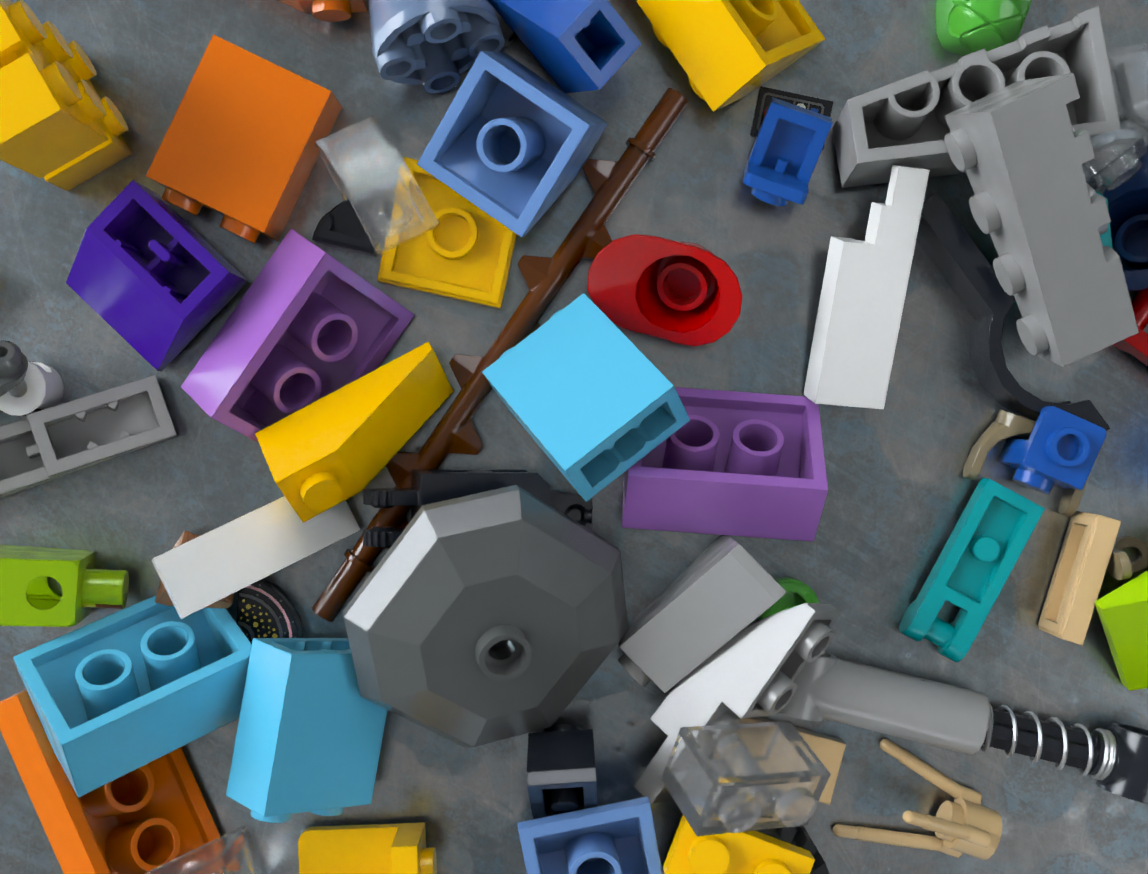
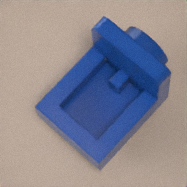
(785, 153)
(1056, 453)

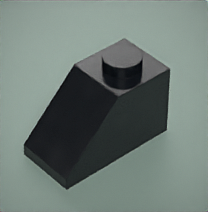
(561, 770)

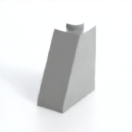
(697, 614)

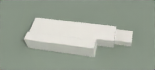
(866, 299)

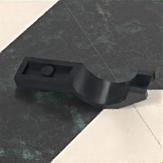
(988, 303)

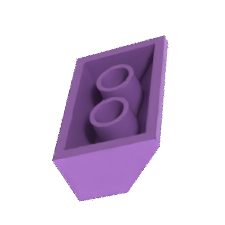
(294, 339)
(733, 469)

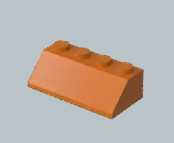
(119, 826)

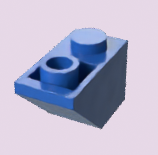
(572, 39)

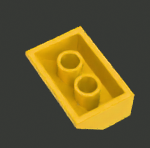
(732, 43)

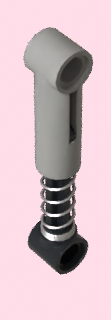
(966, 722)

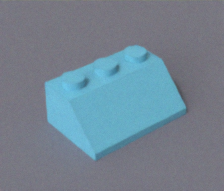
(135, 687)

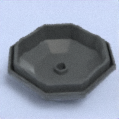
(480, 576)

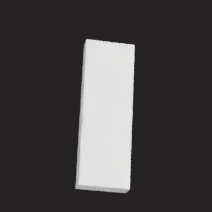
(246, 552)

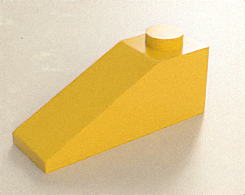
(352, 433)

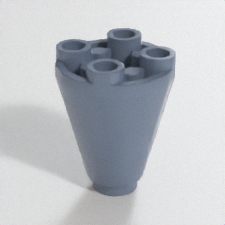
(431, 39)

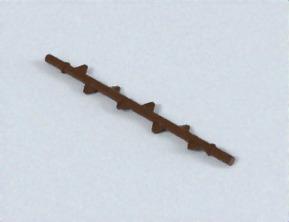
(544, 280)

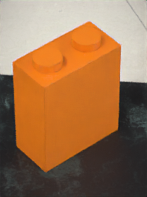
(243, 141)

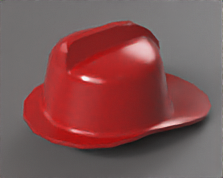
(665, 289)

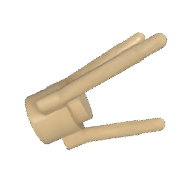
(958, 825)

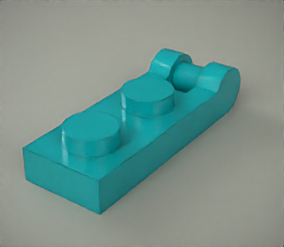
(972, 568)

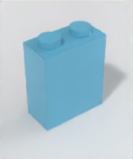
(587, 396)
(304, 731)

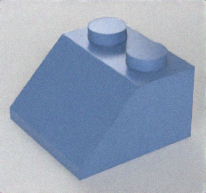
(510, 141)
(593, 841)

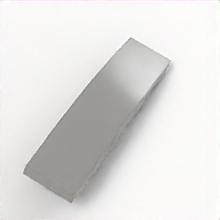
(82, 434)

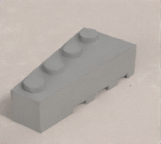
(907, 118)
(1043, 217)

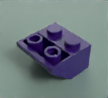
(151, 274)

